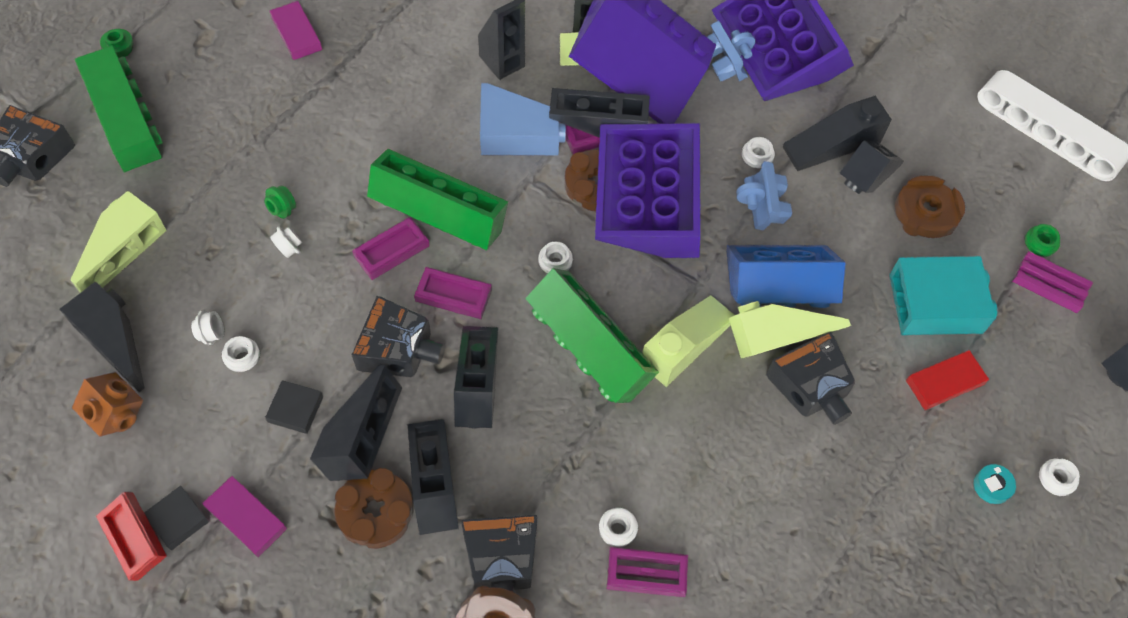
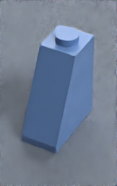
(516, 125)

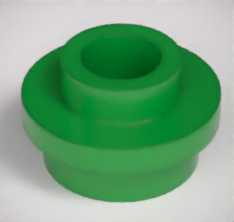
(119, 39)
(279, 201)
(1043, 240)

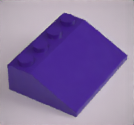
(792, 43)
(644, 51)
(650, 188)

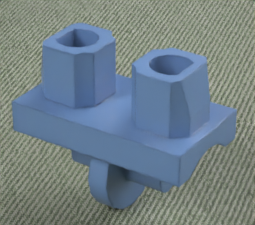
(731, 63)
(762, 196)

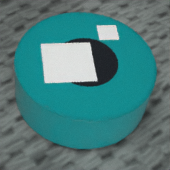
(994, 484)

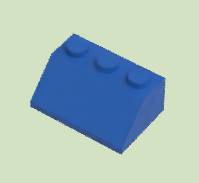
(785, 274)

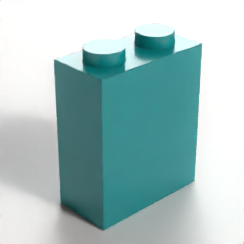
(942, 295)

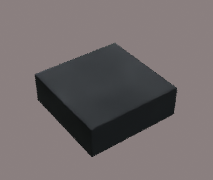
(294, 407)
(175, 518)

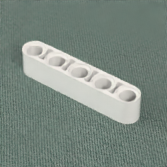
(1054, 125)

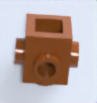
(107, 404)

